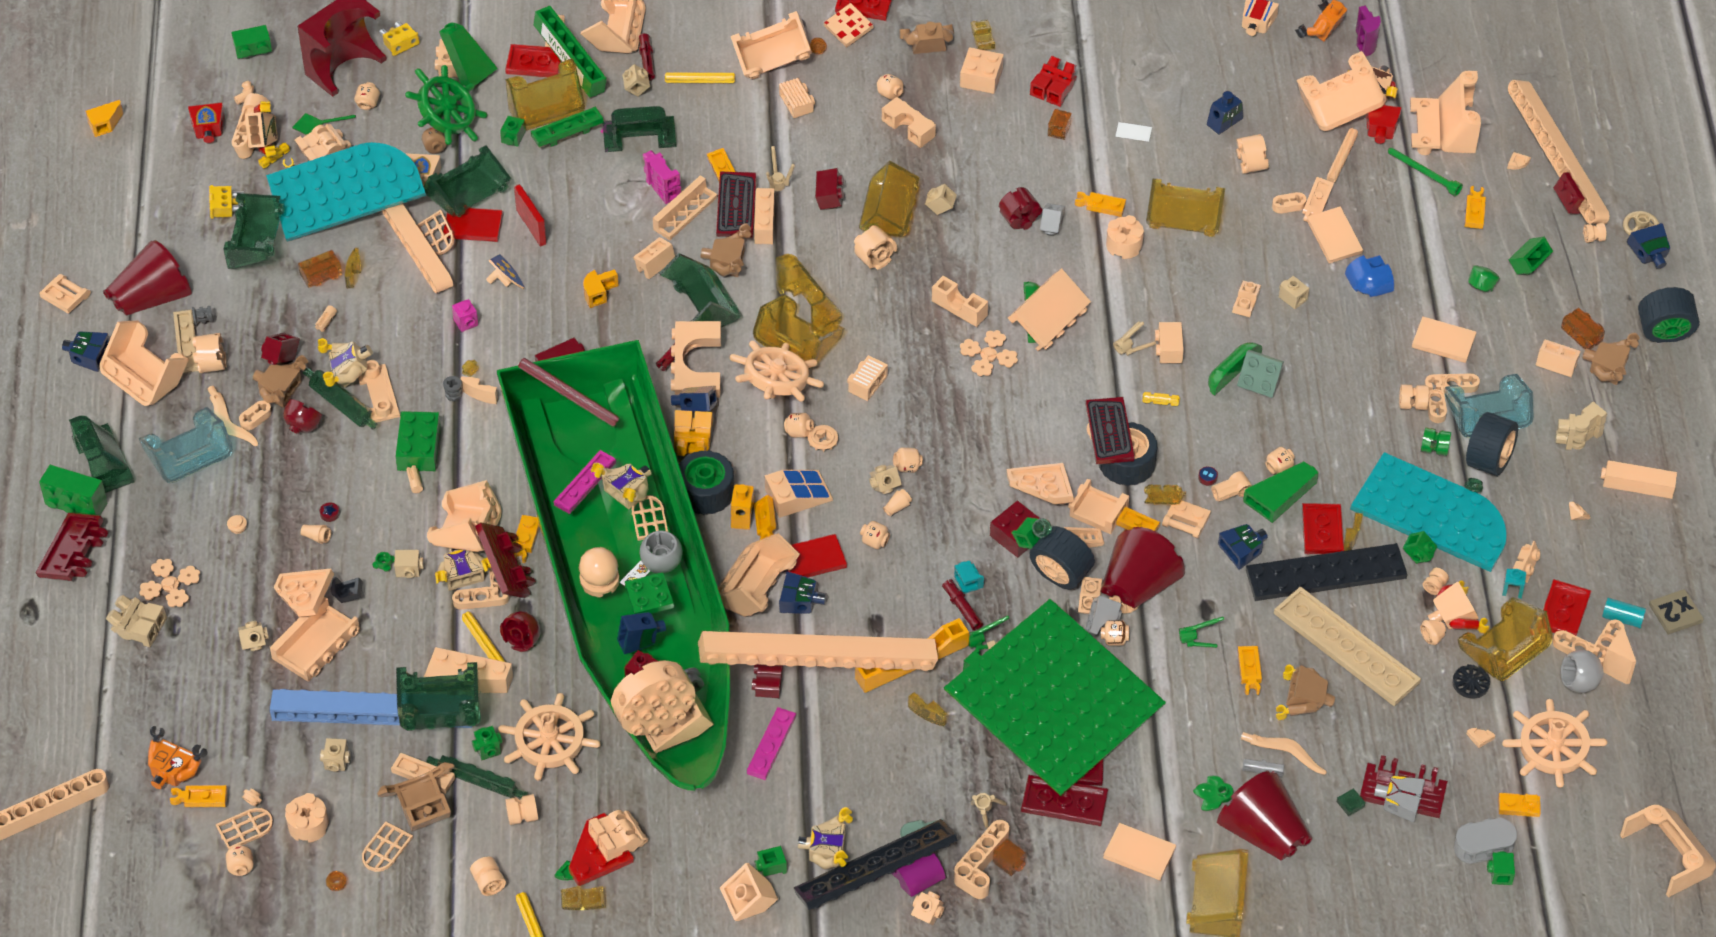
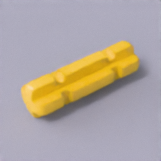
(283, 149)
(1161, 398)

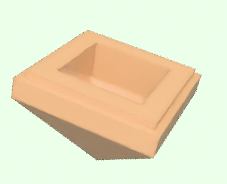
(1578, 512)

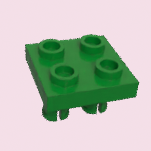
(649, 594)

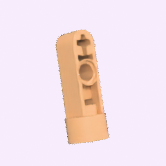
(240, 139)

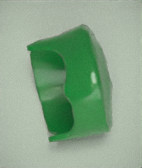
(1483, 278)

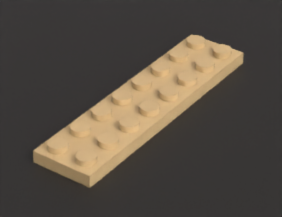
(1347, 646)

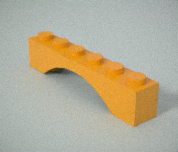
(948, 640)

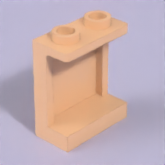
(1097, 507)

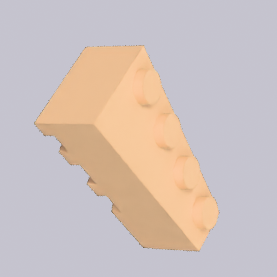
(493, 674)

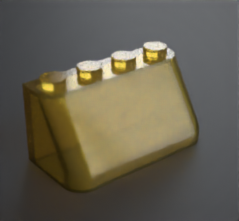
(890, 200)

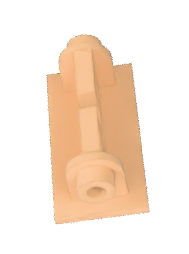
(1527, 559)

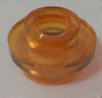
(818, 46)
(336, 876)

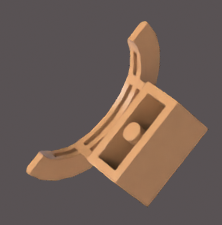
(421, 797)

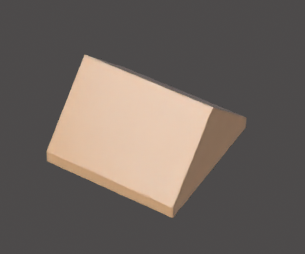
(1619, 658)

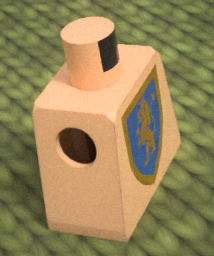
(426, 165)

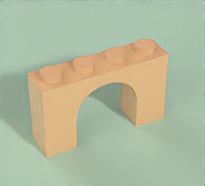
(689, 336)

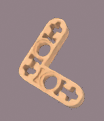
(1440, 381)
(491, 594)
(1577, 641)

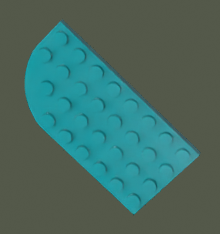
(344, 187)
(1448, 513)

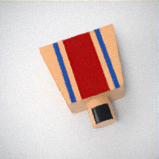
(1259, 16)

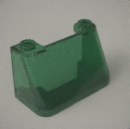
(468, 183)
(253, 230)

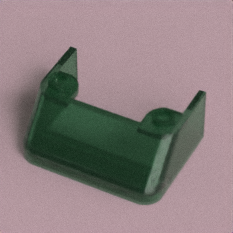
(703, 289)

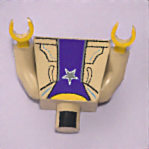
(346, 361)
(624, 483)
(461, 568)
(828, 841)

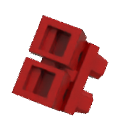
(1053, 81)

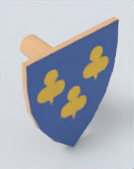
(503, 272)

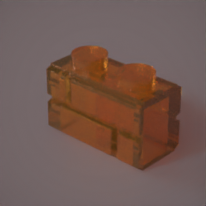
(320, 268)
(1583, 329)

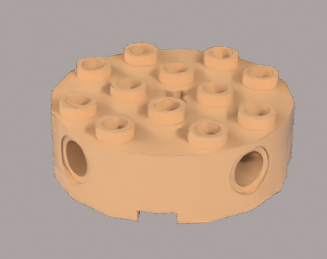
(653, 698)

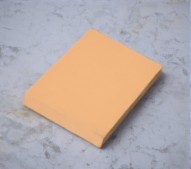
(1334, 234)
(1444, 339)
(1139, 851)

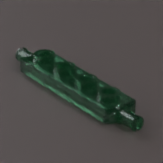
(341, 399)
(479, 777)

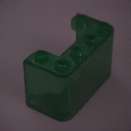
(438, 699)

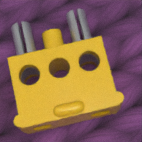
(400, 38)
(222, 201)

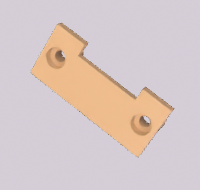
(1427, 125)
(380, 392)

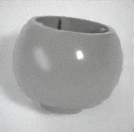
(665, 552)
(1581, 671)

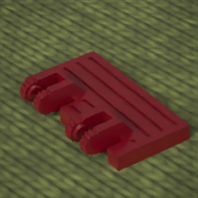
(71, 541)
(499, 551)
(1431, 797)

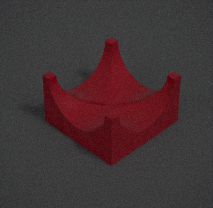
(335, 37)

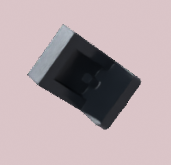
(346, 590)

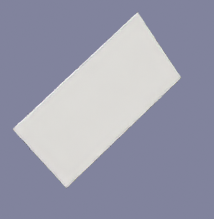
(1133, 131)

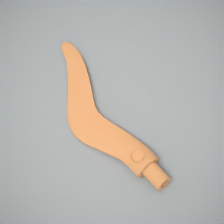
(221, 411)
(1286, 745)

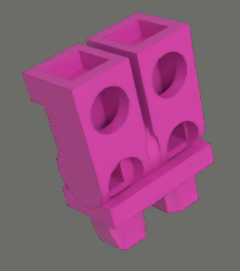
(663, 180)

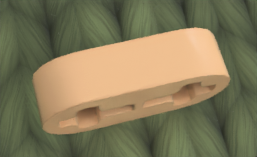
(1289, 203)
(255, 415)

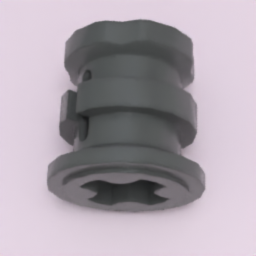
(202, 314)
(452, 388)

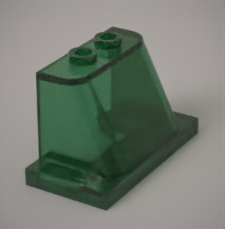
(636, 123)
(101, 452)

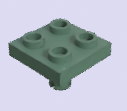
(1260, 373)

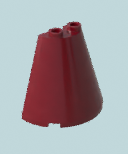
(148, 281)
(1141, 566)
(1266, 816)

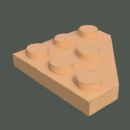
(1042, 481)
(304, 590)

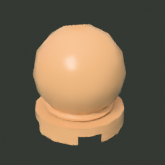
(599, 571)

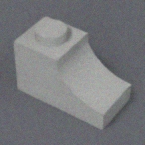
(1052, 218)
(1100, 612)

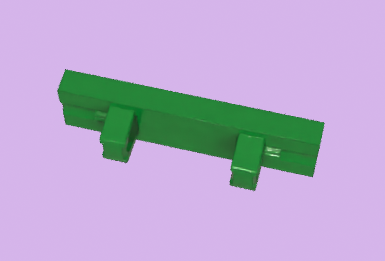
(568, 126)

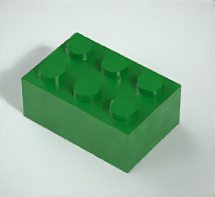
(418, 440)
(72, 491)

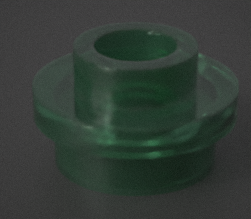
(1474, 485)
(1037, 528)

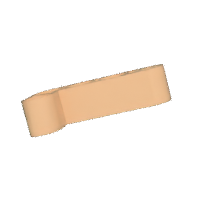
(974, 870)

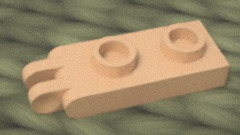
(1317, 197)

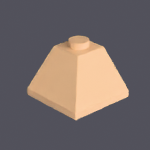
(748, 893)

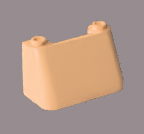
(772, 46)
(1459, 126)
(465, 510)

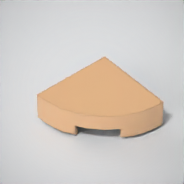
(1518, 161)
(1480, 737)

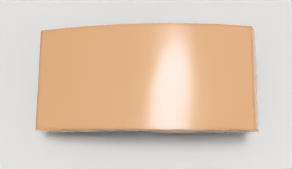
(1246, 298)
(484, 393)
(1089, 590)

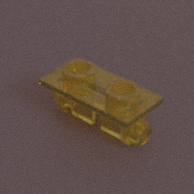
(1171, 495)

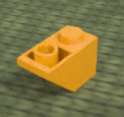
(104, 117)

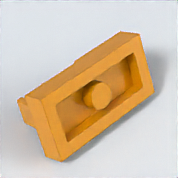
(1519, 804)

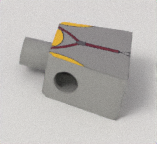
(1401, 796)

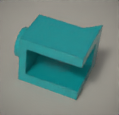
(968, 577)
(1514, 577)

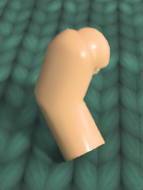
(248, 88)

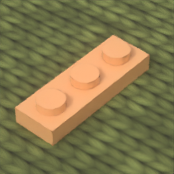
(411, 767)

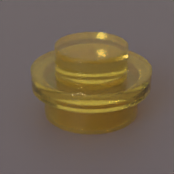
(470, 368)

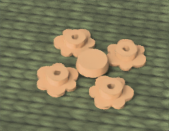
(988, 354)
(169, 584)

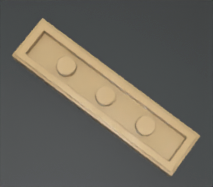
(184, 336)

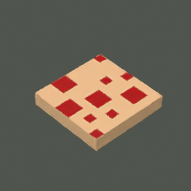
(848, 25)

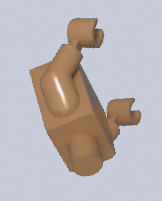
(928, 37)
(728, 253)
(1611, 359)
(280, 381)

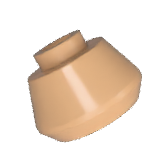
(1432, 631)

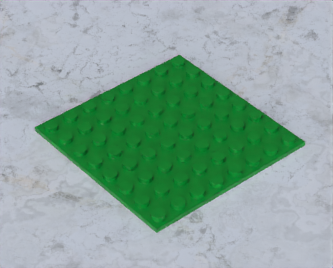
(1055, 696)

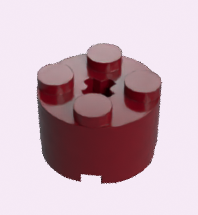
(1020, 208)

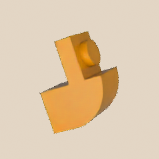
(596, 286)

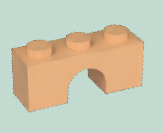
(900, 113)
(764, 216)
(947, 295)

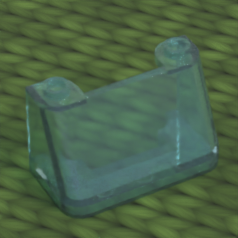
(1511, 401)
(190, 450)

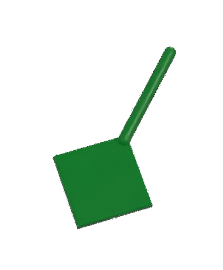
(308, 123)

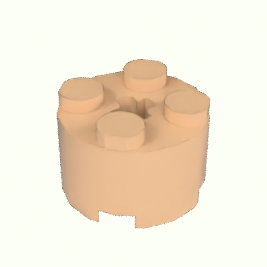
(1252, 153)
(1124, 237)
(874, 247)
(209, 353)
(306, 818)

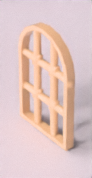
(438, 226)
(642, 510)
(237, 826)
(392, 845)

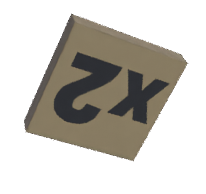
(1676, 611)

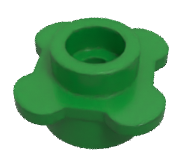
(383, 557)

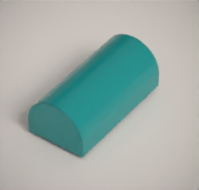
(1624, 612)

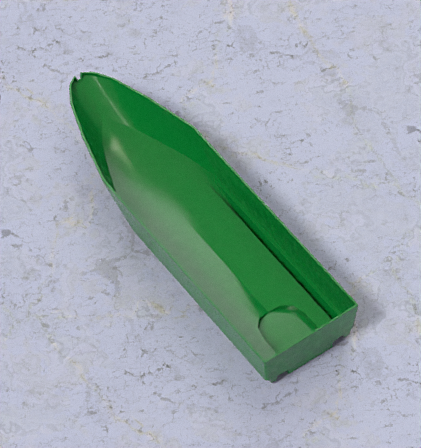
(554, 446)

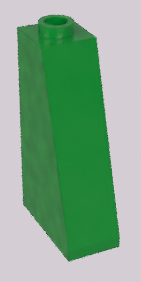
(466, 55)
(1280, 491)

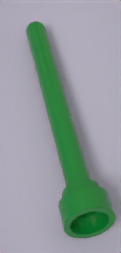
(1453, 187)

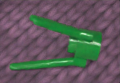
(1188, 634)
(976, 637)

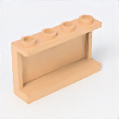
(1051, 309)
(314, 641)

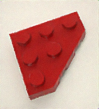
(590, 863)

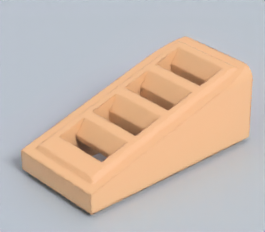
(1081, 532)

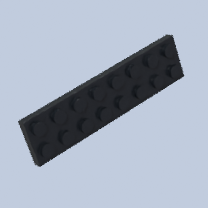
(1326, 571)
(875, 864)

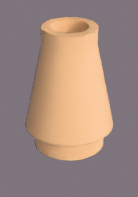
(898, 501)
(318, 533)

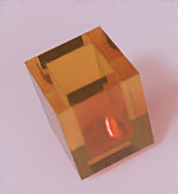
(1059, 124)
(1009, 857)

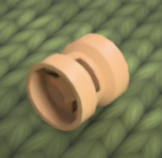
(1594, 232)
(1435, 581)

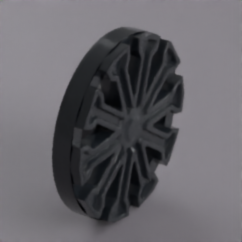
(1471, 681)

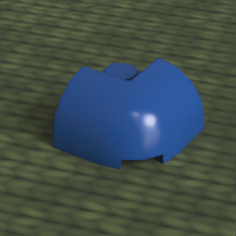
(1370, 276)

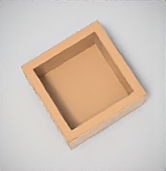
(981, 70)

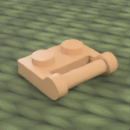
(61, 297)
(1188, 514)

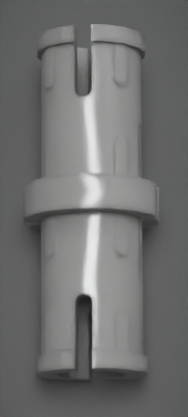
(1261, 766)

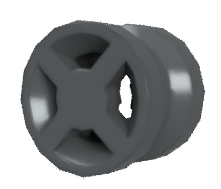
(694, 676)

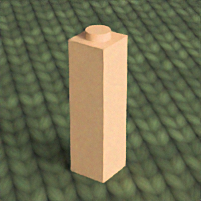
(1639, 479)

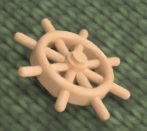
(774, 373)
(549, 736)
(1554, 742)

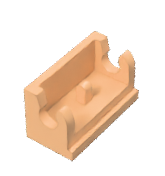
(654, 257)
(1557, 358)

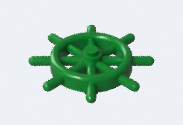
(446, 105)

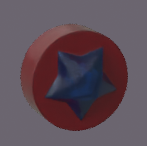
(329, 512)

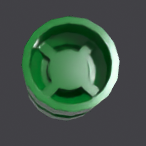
(1442, 445)

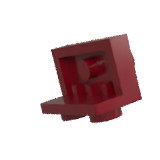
(1569, 193)

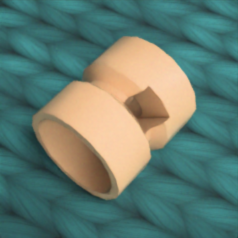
(1420, 394)
(521, 809)
(487, 875)

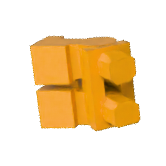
(692, 433)

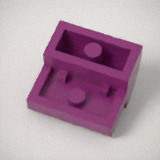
(1367, 31)
(920, 874)

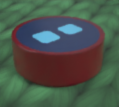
(1207, 476)

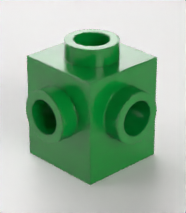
(1420, 547)
(487, 742)

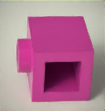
(464, 315)

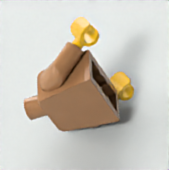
(1305, 693)

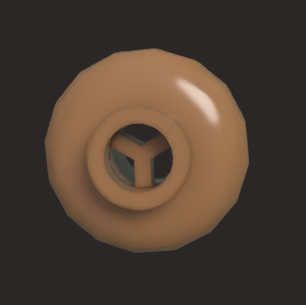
(433, 140)

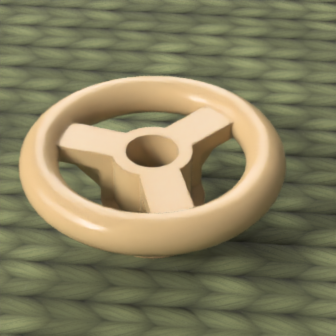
(1641, 219)

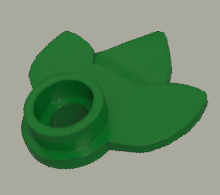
(1212, 793)

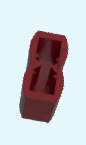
(767, 681)

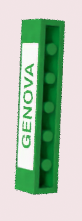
(567, 47)

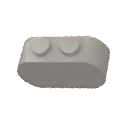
(1479, 840)

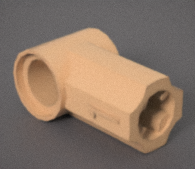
(1233, 486)

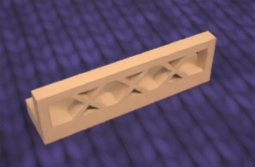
(679, 206)

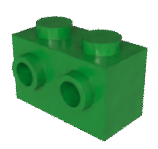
(251, 41)
(1530, 255)

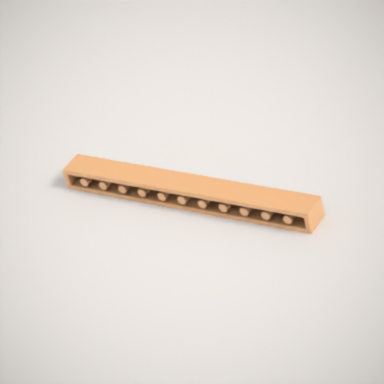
(817, 650)

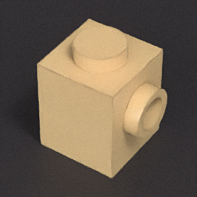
(940, 199)
(1293, 292)
(408, 563)

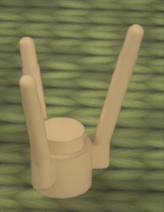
(778, 180)
(1124, 344)
(984, 803)

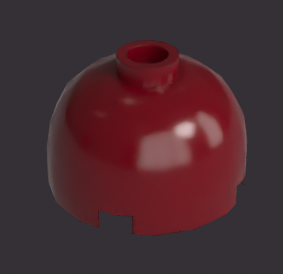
(301, 417)
(520, 630)

